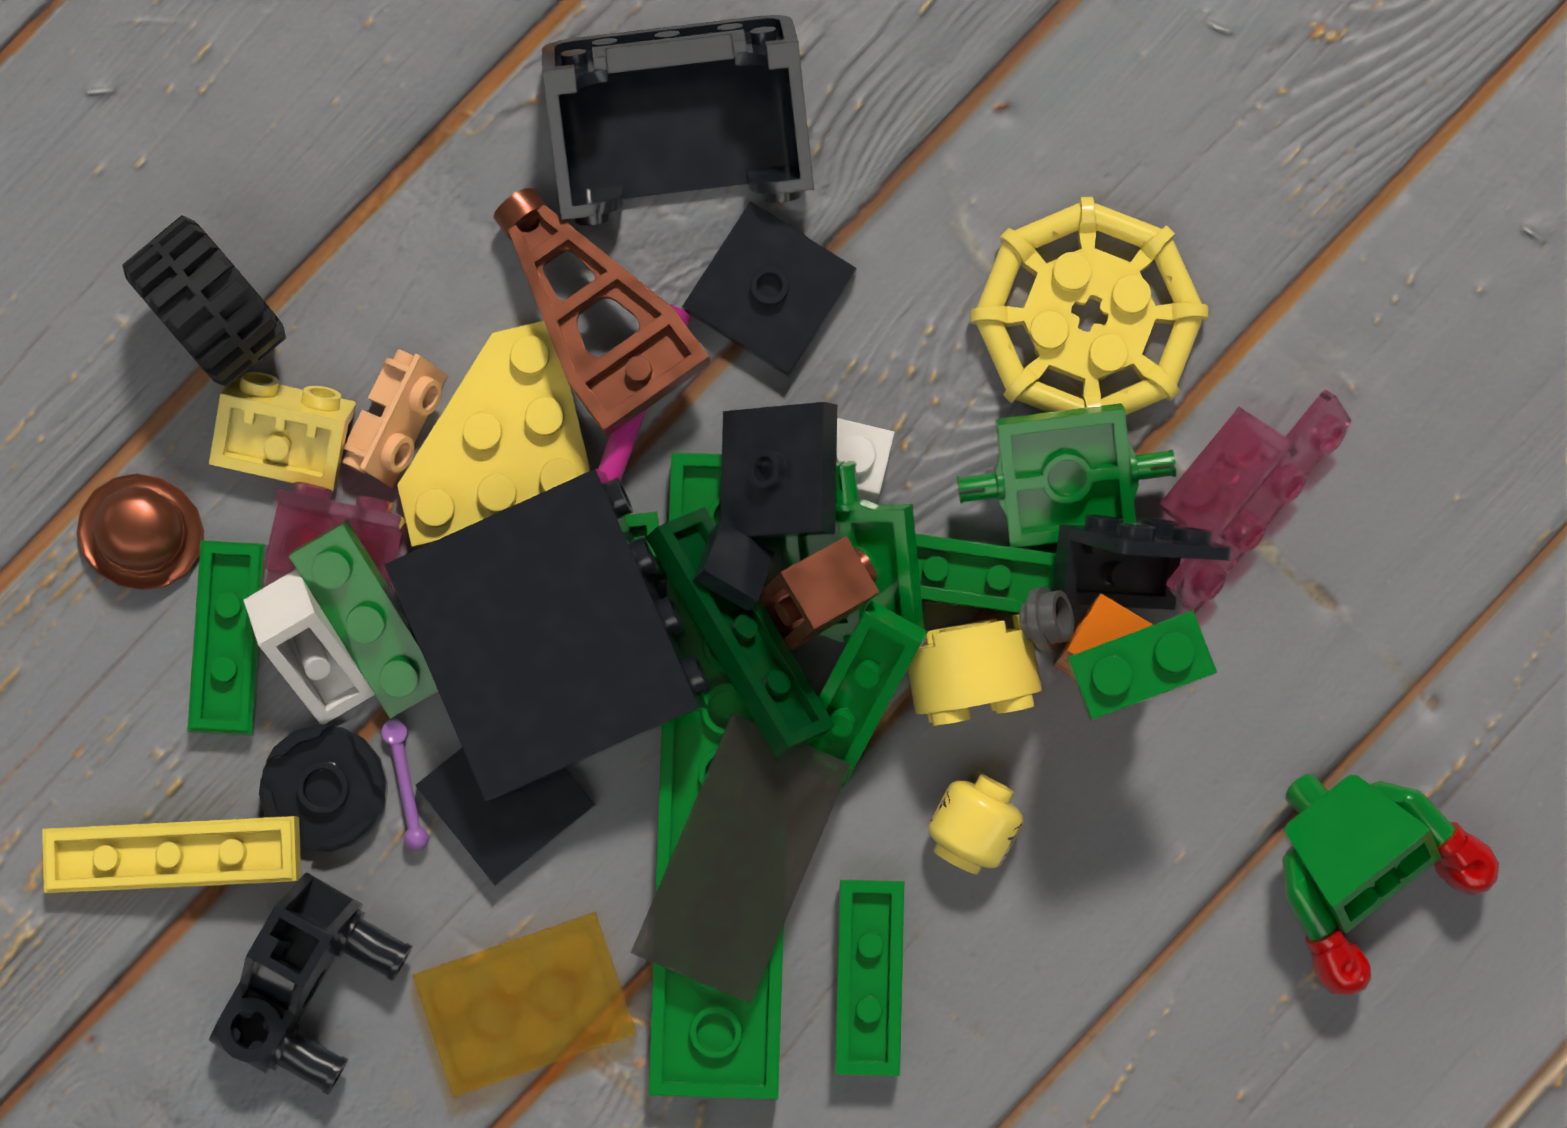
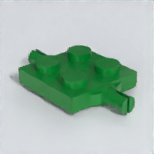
(1062, 468)
(887, 539)

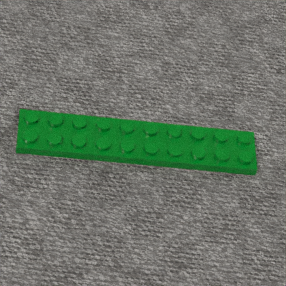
(700, 1036)

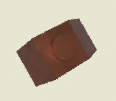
(819, 592)

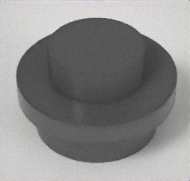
(1047, 618)

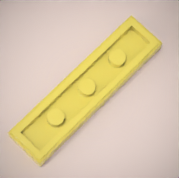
(171, 854)

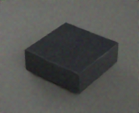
(734, 566)

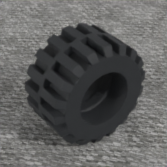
(204, 301)

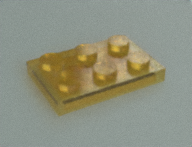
(524, 1004)

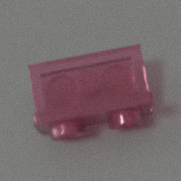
(310, 512)

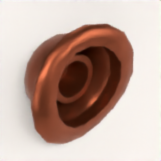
(140, 532)

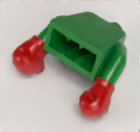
(1356, 853)

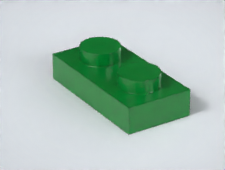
(1141, 665)

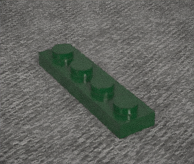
(743, 642)

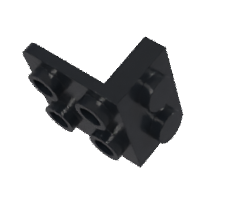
(1127, 559)

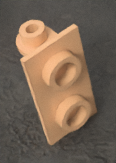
(385, 444)

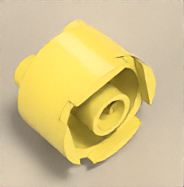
(973, 668)

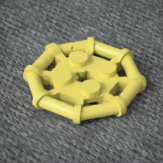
(1074, 280)

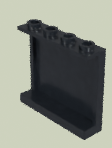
(548, 633)

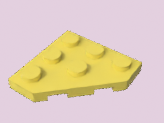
(498, 439)

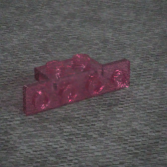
(1243, 485)

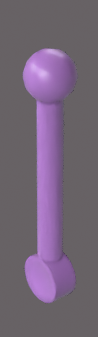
(395, 734)

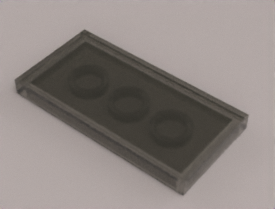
(740, 861)

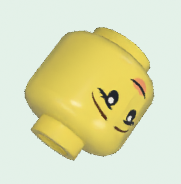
(975, 824)

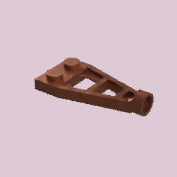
(639, 368)

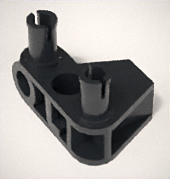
(284, 990)

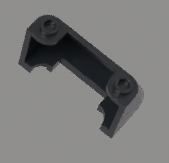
(677, 113)

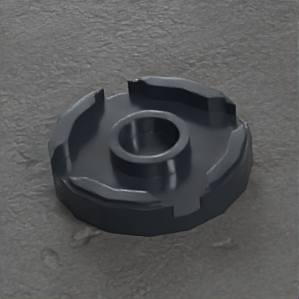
(328, 782)

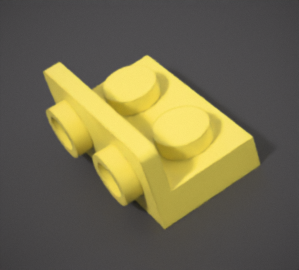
(281, 430)

